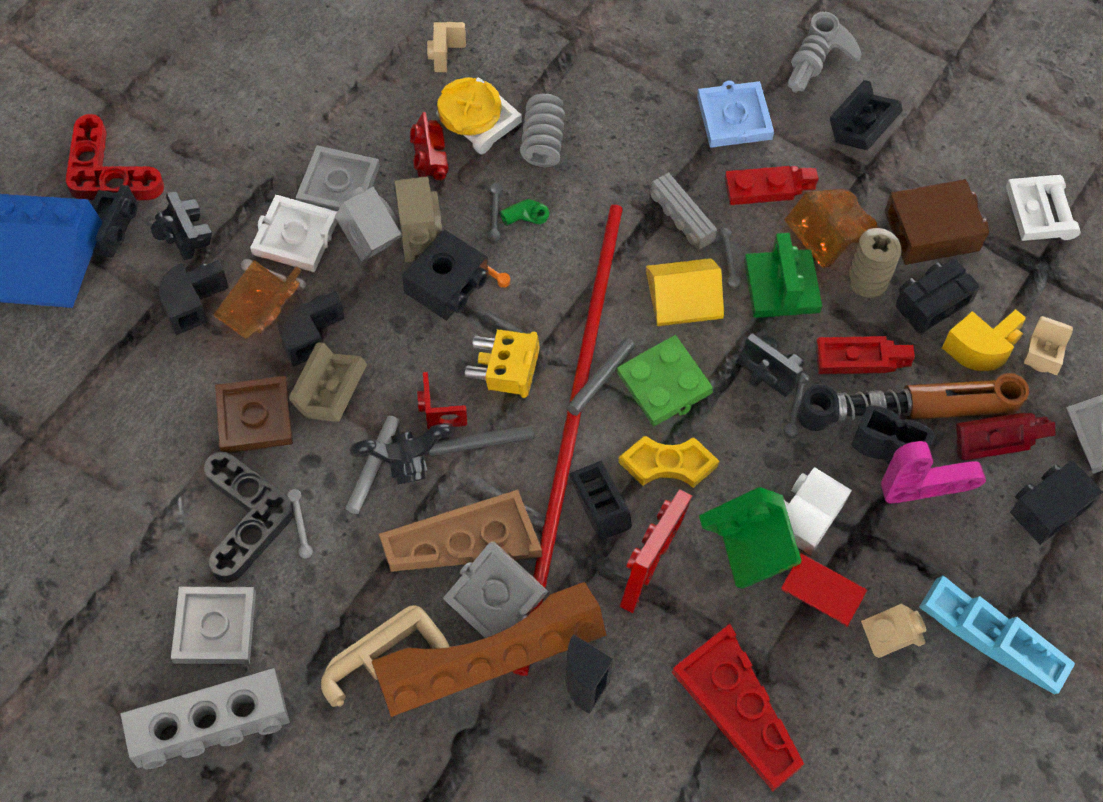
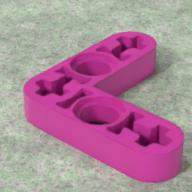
(912, 478)

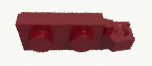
(1001, 435)

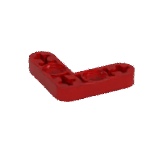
(94, 171)

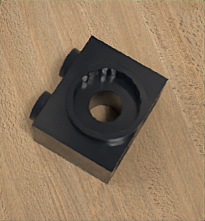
(450, 291)

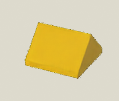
(686, 291)

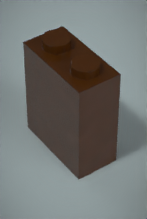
(936, 221)

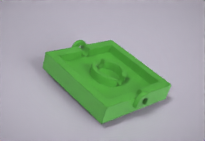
(664, 380)

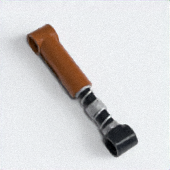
(917, 401)

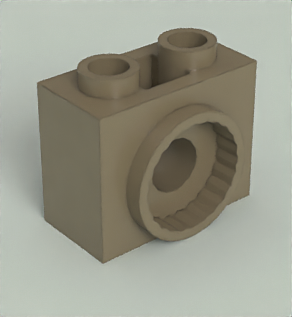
(417, 215)

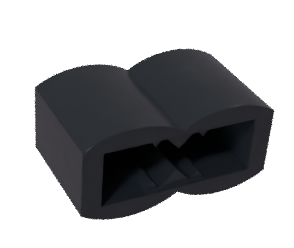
(884, 432)

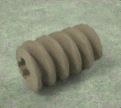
(874, 262)

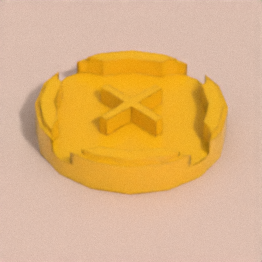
(469, 106)

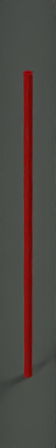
(572, 422)

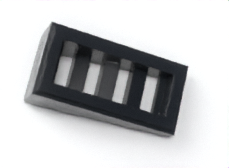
(610, 519)

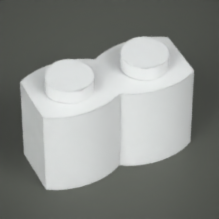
(814, 507)

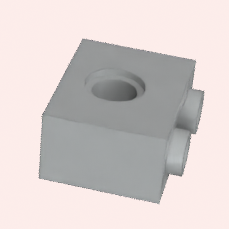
(367, 222)

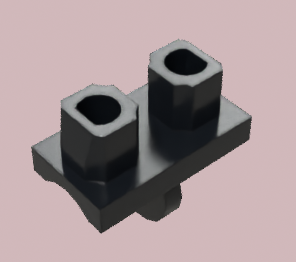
(176, 226)
(769, 365)

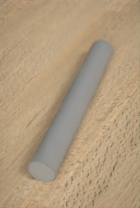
(371, 467)

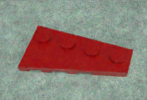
(730, 694)

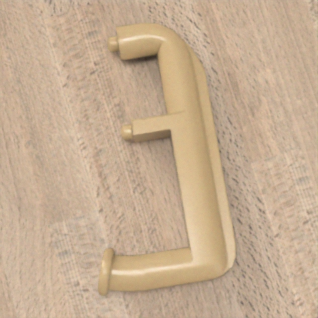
(374, 645)

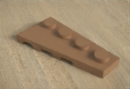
(463, 535)

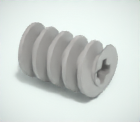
(543, 130)

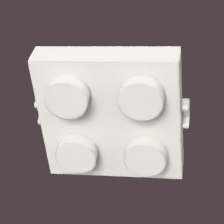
(294, 233)

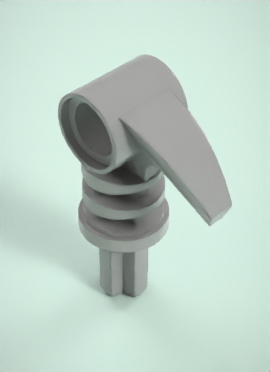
(823, 36)

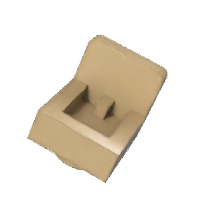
(445, 36)
(1048, 345)
(894, 630)

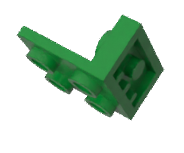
(754, 535)

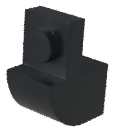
(182, 294)
(300, 324)

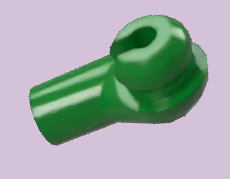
(525, 210)

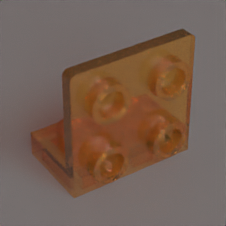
(829, 223)
(256, 299)

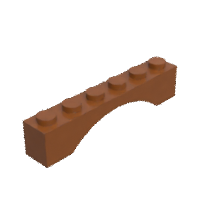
(425, 675)

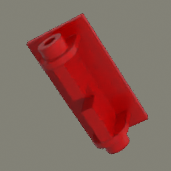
(426, 138)

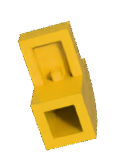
(981, 346)

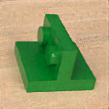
(782, 280)

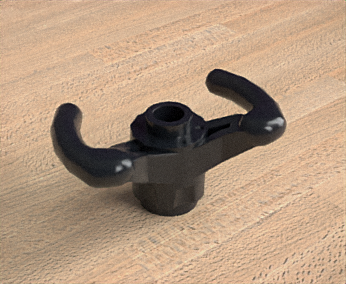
(405, 453)

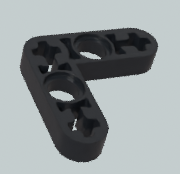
(257, 508)

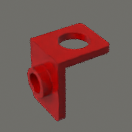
(433, 414)

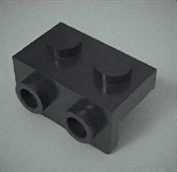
(863, 117)
(116, 213)

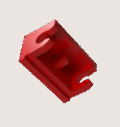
(824, 590)

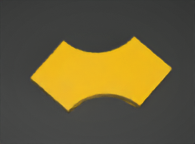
(683, 461)

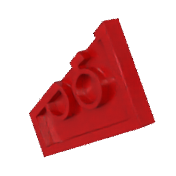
(656, 541)

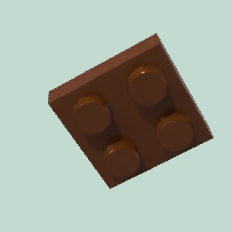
(253, 414)

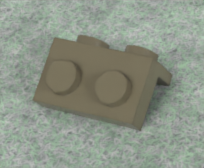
(326, 384)

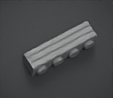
(683, 211)

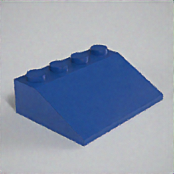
(45, 248)

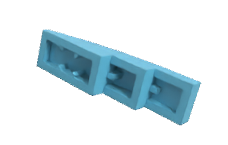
(995, 635)

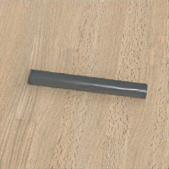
(600, 376)
(482, 440)

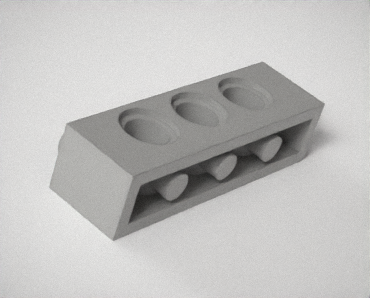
(145, 724)

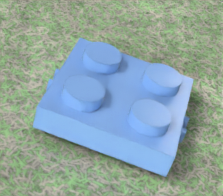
(735, 114)

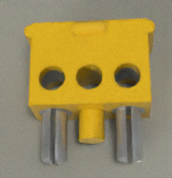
(509, 363)

